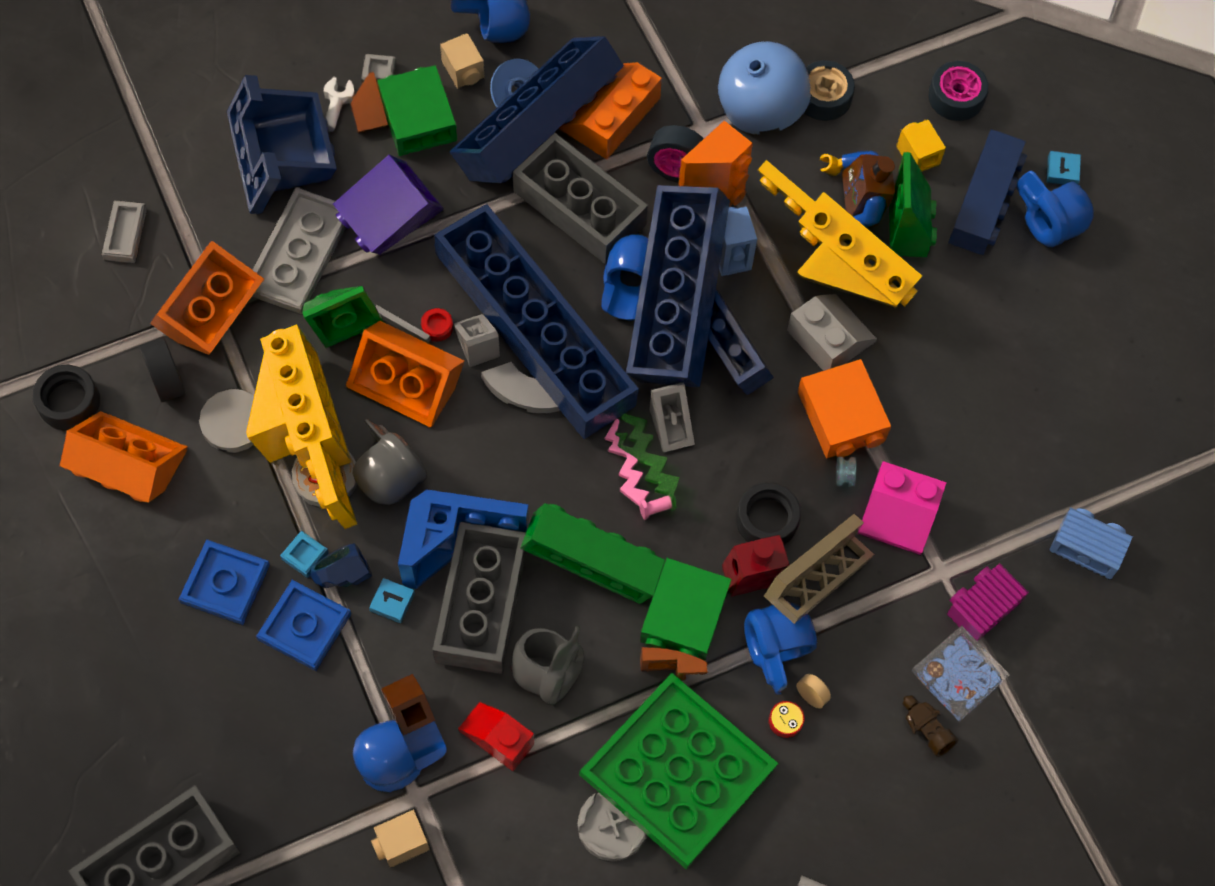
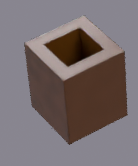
(408, 704)

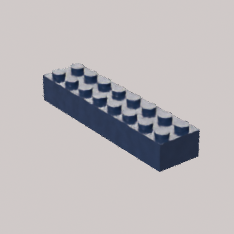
(536, 321)

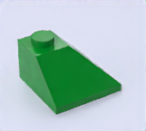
(340, 314)

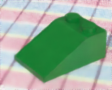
(911, 212)

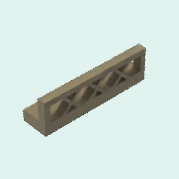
(813, 560)

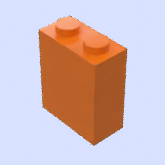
(844, 409)

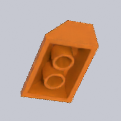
(615, 110)
(719, 162)
(207, 300)
(404, 373)
(122, 456)

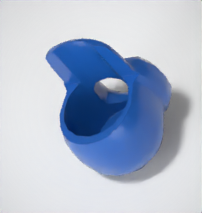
(499, 19)
(1056, 213)
(627, 255)
(776, 639)
(393, 760)

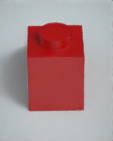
(498, 734)

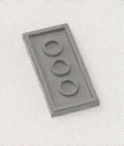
(298, 250)

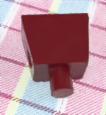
(756, 563)

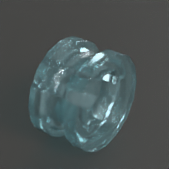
(846, 471)

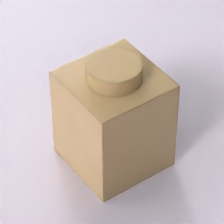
(462, 61)
(400, 839)

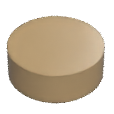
(813, 690)

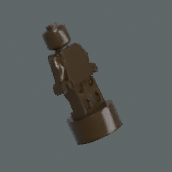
(924, 718)

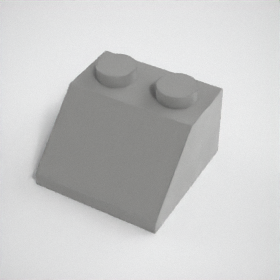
(829, 331)

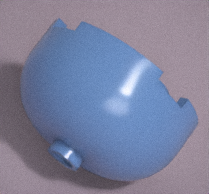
(764, 87)

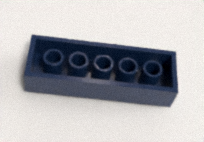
(537, 109)
(678, 285)

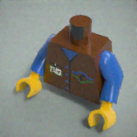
(866, 183)

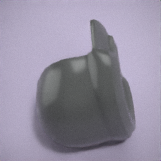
(388, 468)
(547, 663)

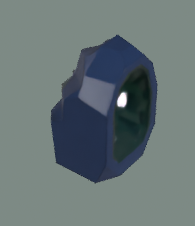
(341, 568)

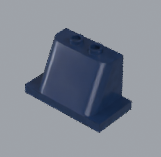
(278, 140)

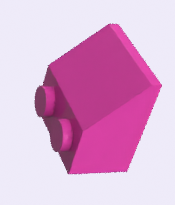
(902, 508)

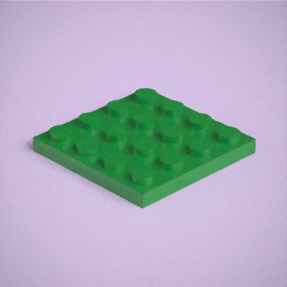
(678, 770)

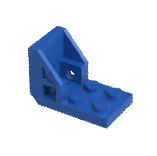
(434, 528)

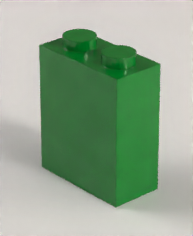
(417, 110)
(685, 609)

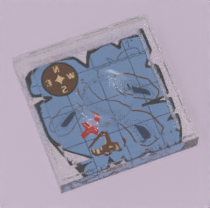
(960, 673)

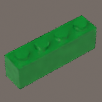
(593, 553)

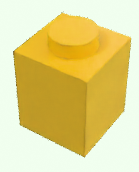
(922, 143)

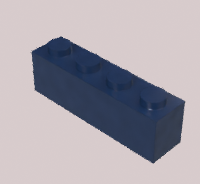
(987, 192)
(736, 348)

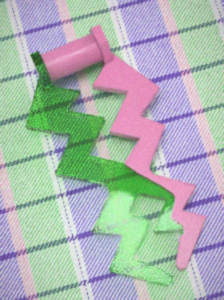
(635, 455)

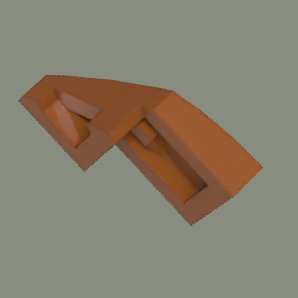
(368, 106)
(666, 659)

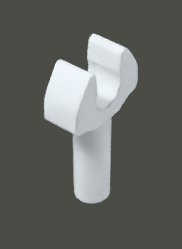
(337, 100)

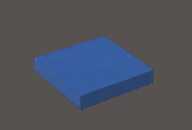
(224, 582)
(303, 625)

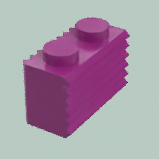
(987, 601)

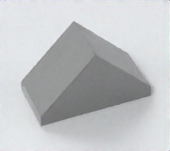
(478, 339)
(671, 417)

